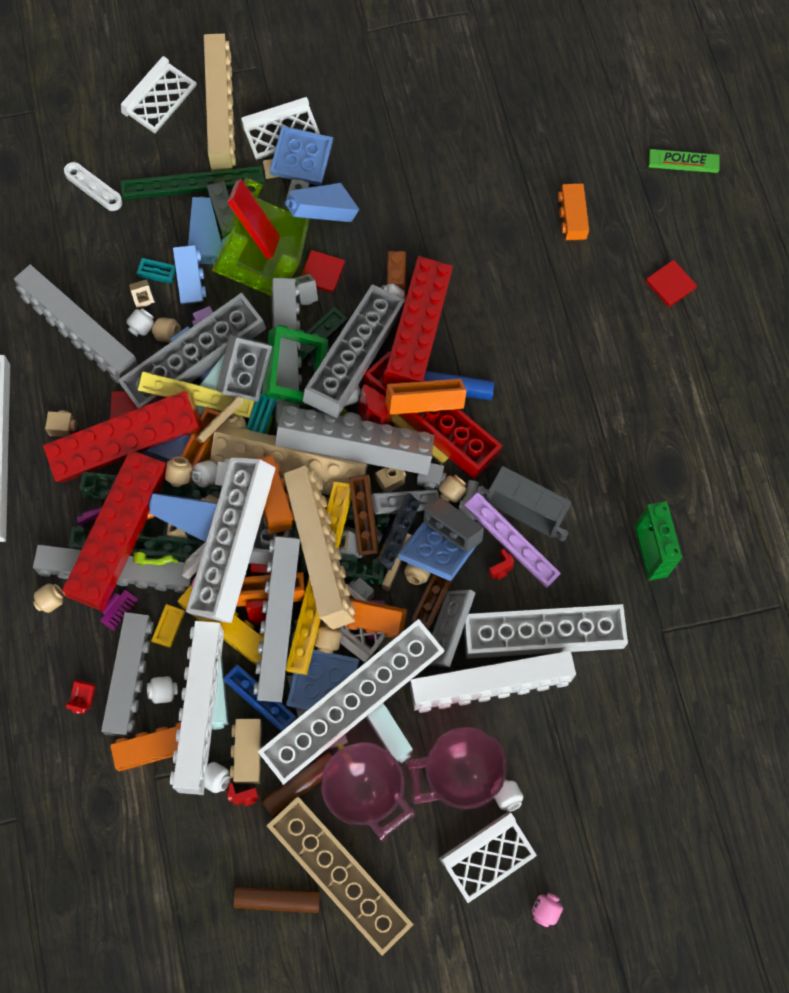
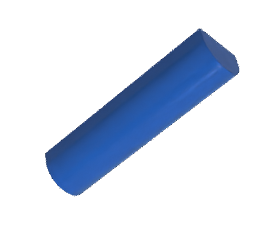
(474, 387)
(274, 712)

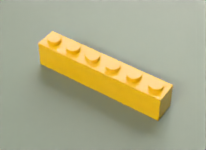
(237, 634)

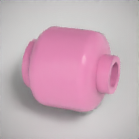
(547, 910)

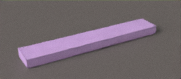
(512, 539)

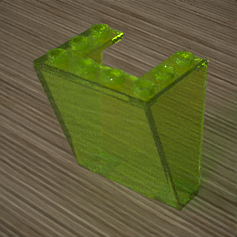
(244, 261)

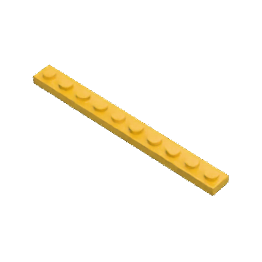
(309, 618)

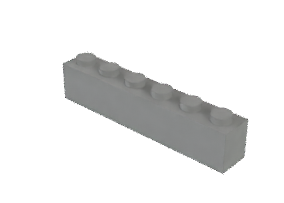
(126, 675)

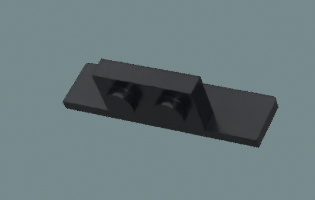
(396, 531)

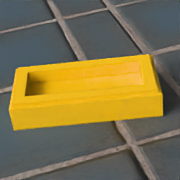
(168, 626)

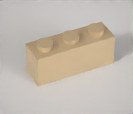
(245, 751)

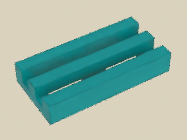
(158, 276)
(259, 412)

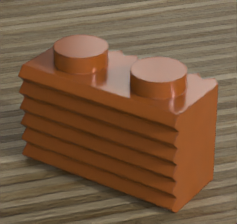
(396, 268)

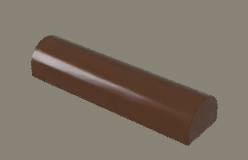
(363, 515)
(431, 600)
(296, 786)
(276, 899)

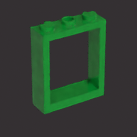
(269, 384)
(659, 544)

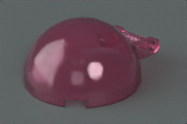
(461, 769)
(365, 786)

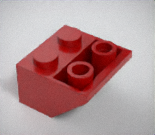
(373, 407)

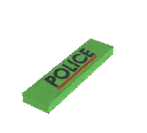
(683, 161)

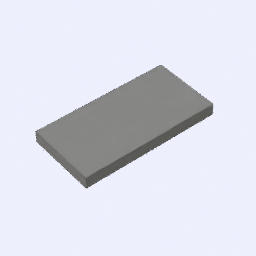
(451, 623)

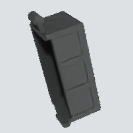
(528, 502)

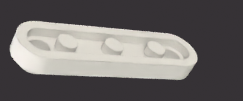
(93, 186)

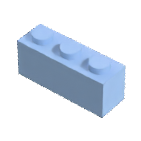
(189, 274)

